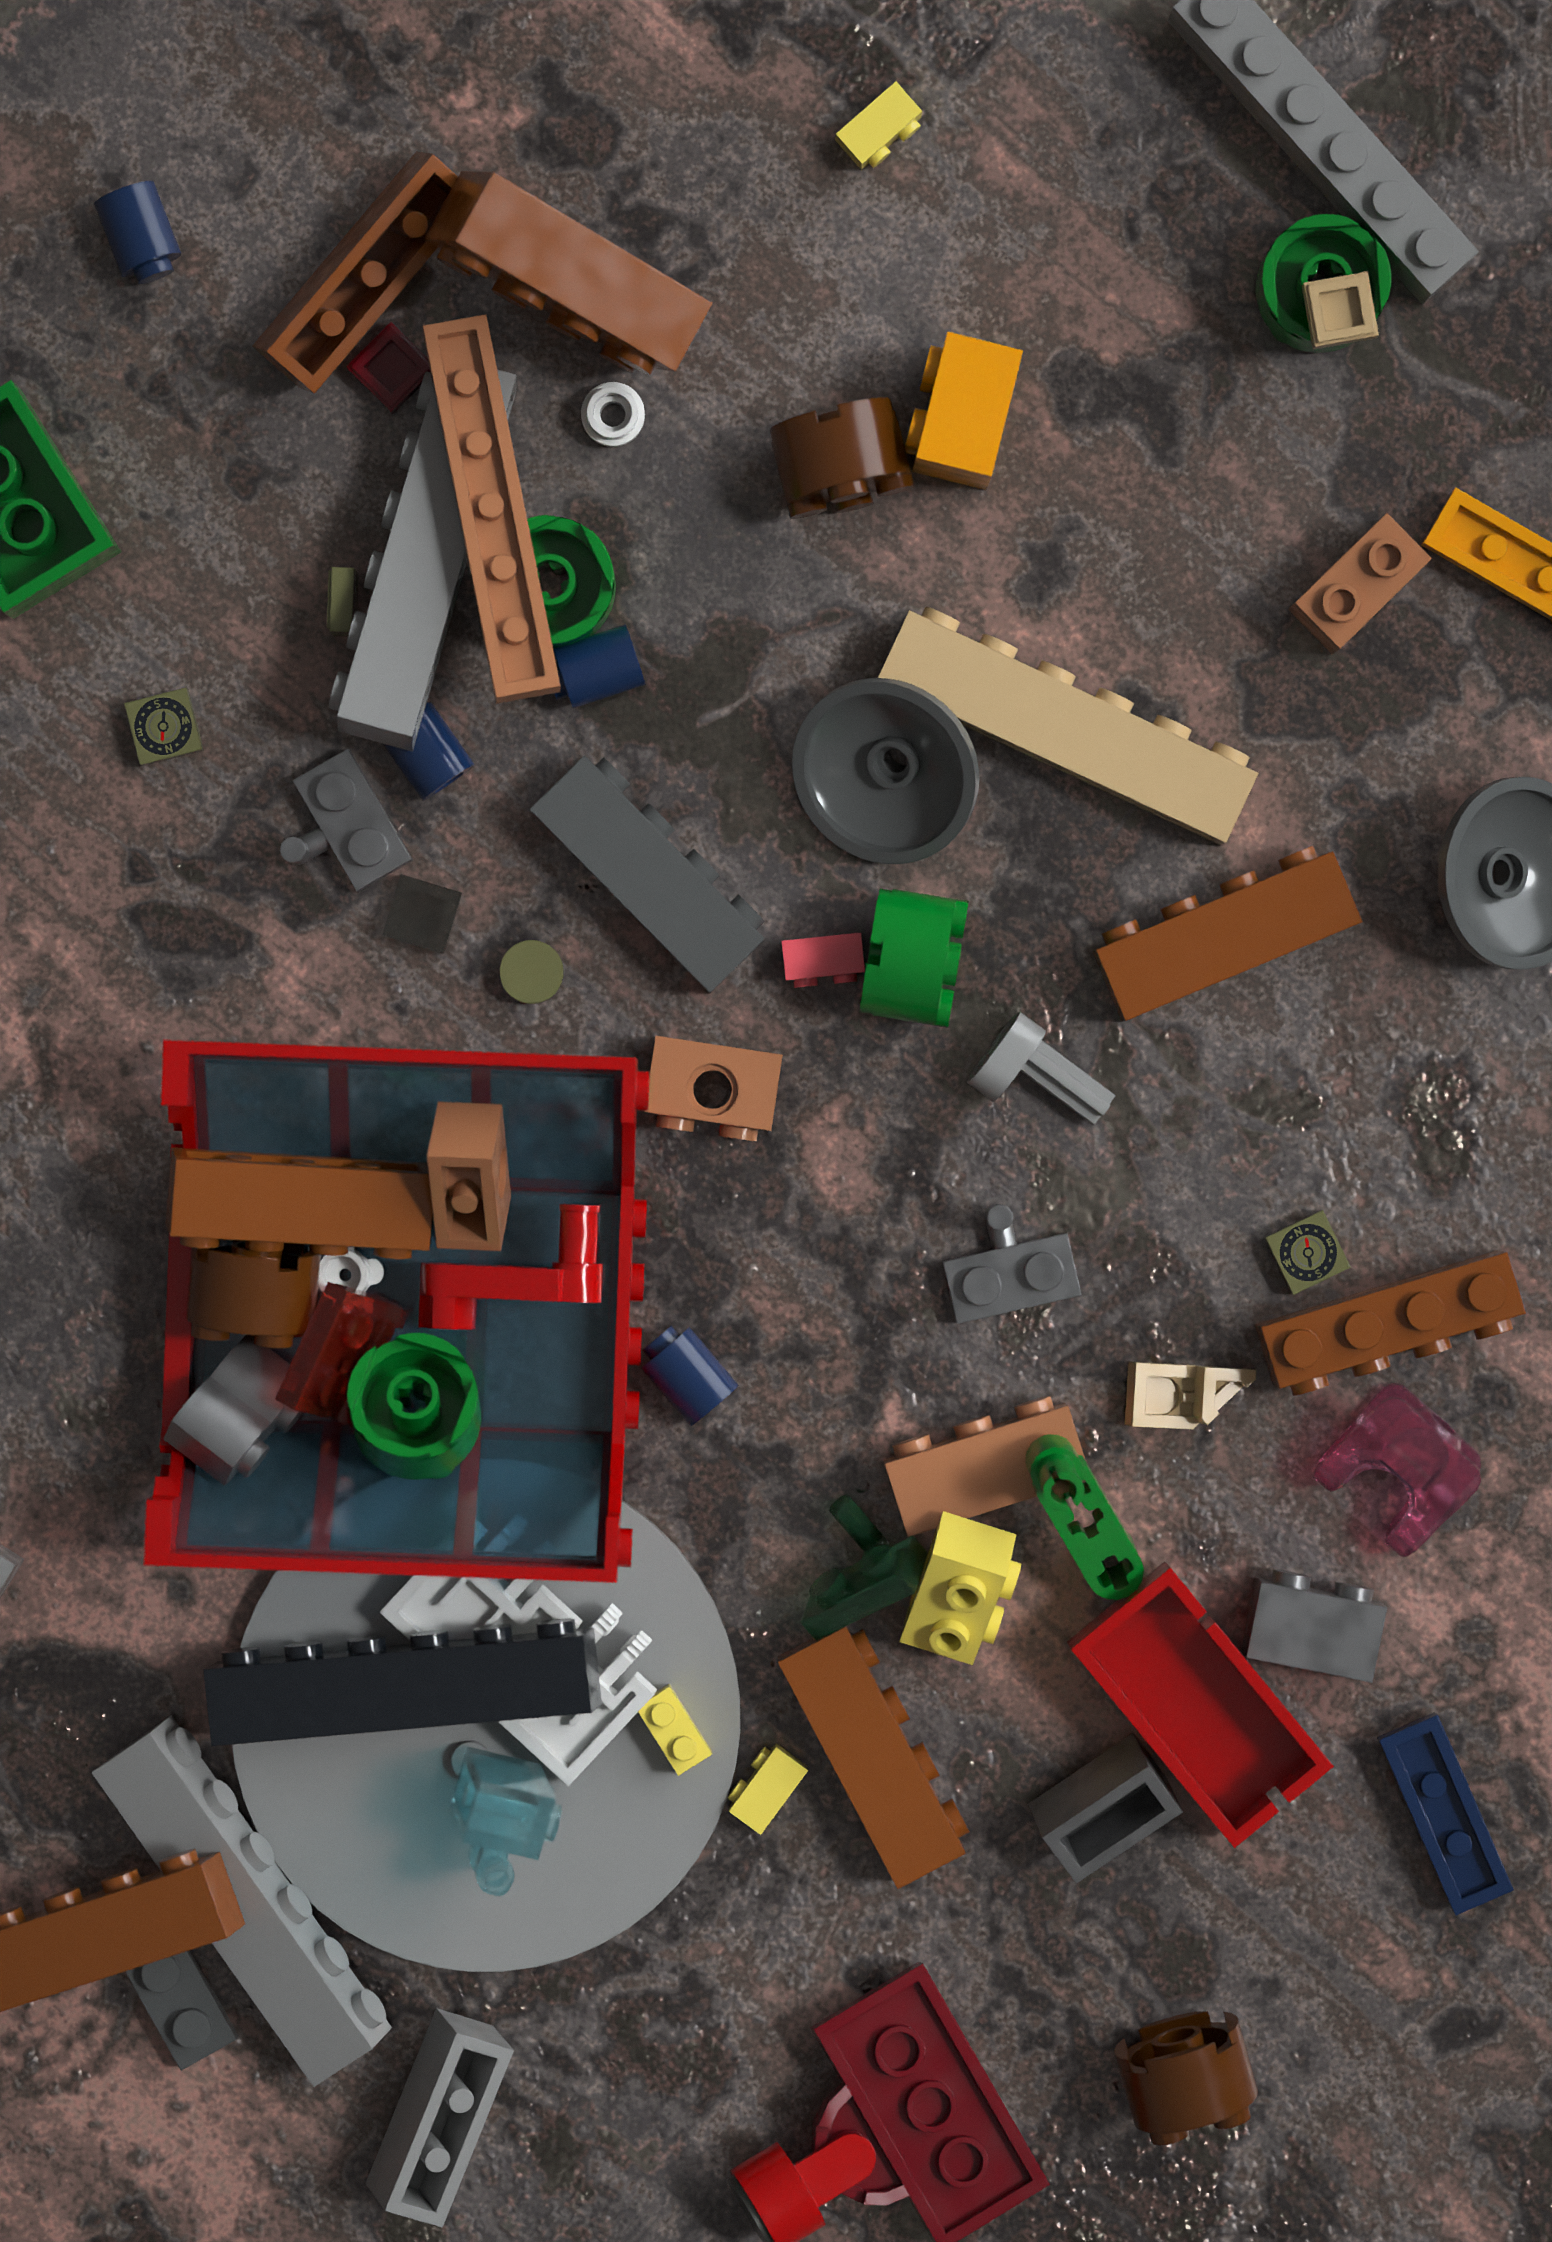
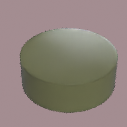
(531, 972)

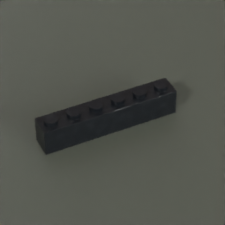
(402, 1685)

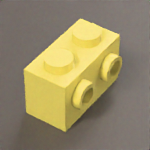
(960, 1589)

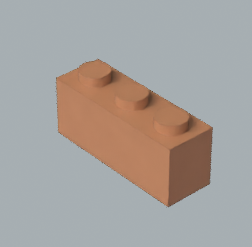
(976, 1468)

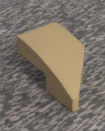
(1180, 1393)

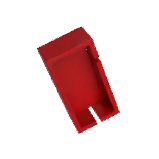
(1199, 1704)

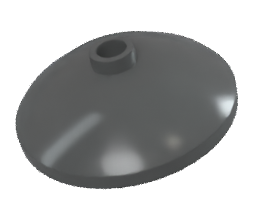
(866, 797)
(1510, 915)

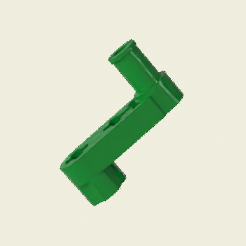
(1090, 1543)

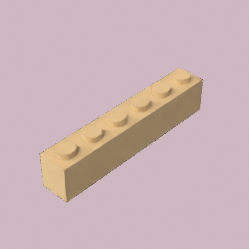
(1071, 729)

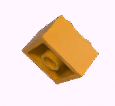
(966, 412)

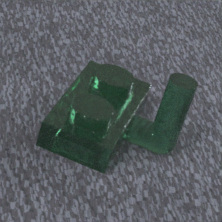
(867, 1586)

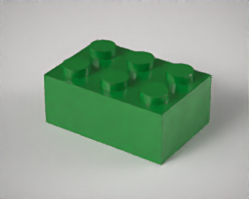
(45, 517)

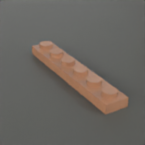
(491, 509)

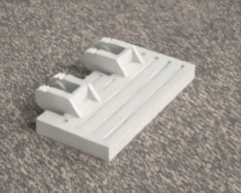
(464, 1603)

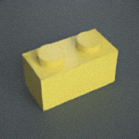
(878, 126)
(674, 1730)
(768, 1787)

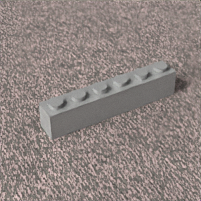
(1325, 139)
(412, 591)
(281, 1952)

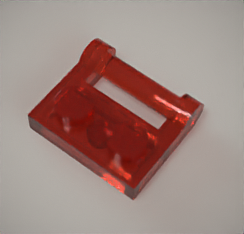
(337, 1337)

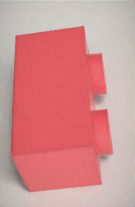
(823, 957)

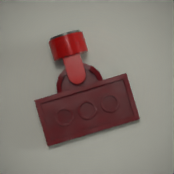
(902, 2124)

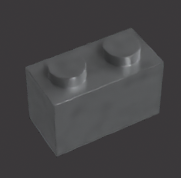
(1314, 1627)
(1105, 1808)

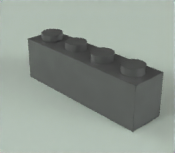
(648, 874)

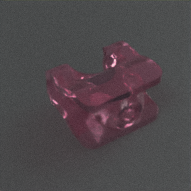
(1419, 1448)

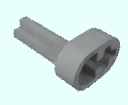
(1022, 1049)

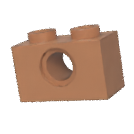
(1360, 583)
(752, 1078)
(469, 1176)

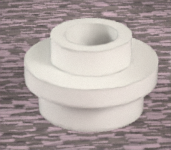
(608, 394)

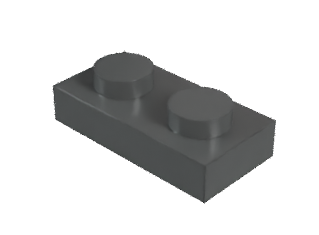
(183, 2007)

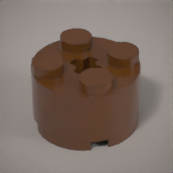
(841, 457)
(252, 1293)
(1187, 2076)

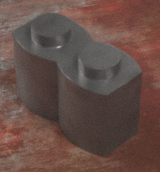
(234, 1413)

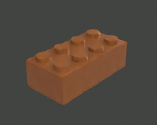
(568, 271)

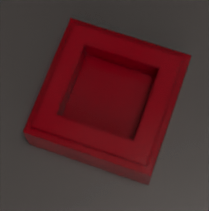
(390, 367)

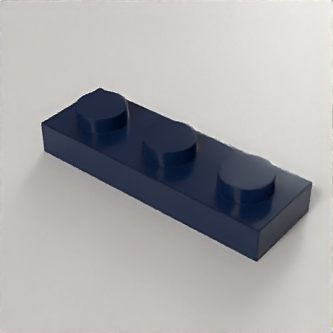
(1445, 1813)

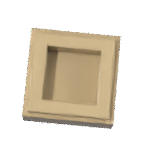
(1340, 310)

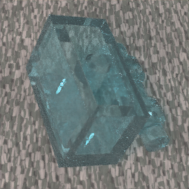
(502, 1810)

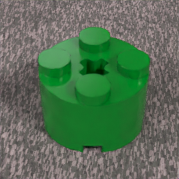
(1309, 245)
(591, 582)
(913, 957)
(396, 1377)

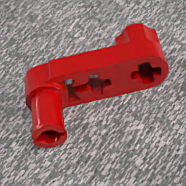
(451, 1289)

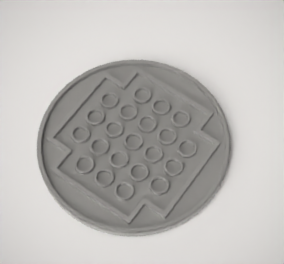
(370, 1813)

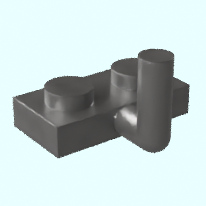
(348, 822)
(1011, 1273)

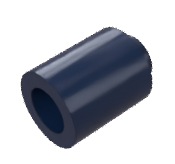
(138, 231)
(598, 667)
(436, 757)
(687, 1373)

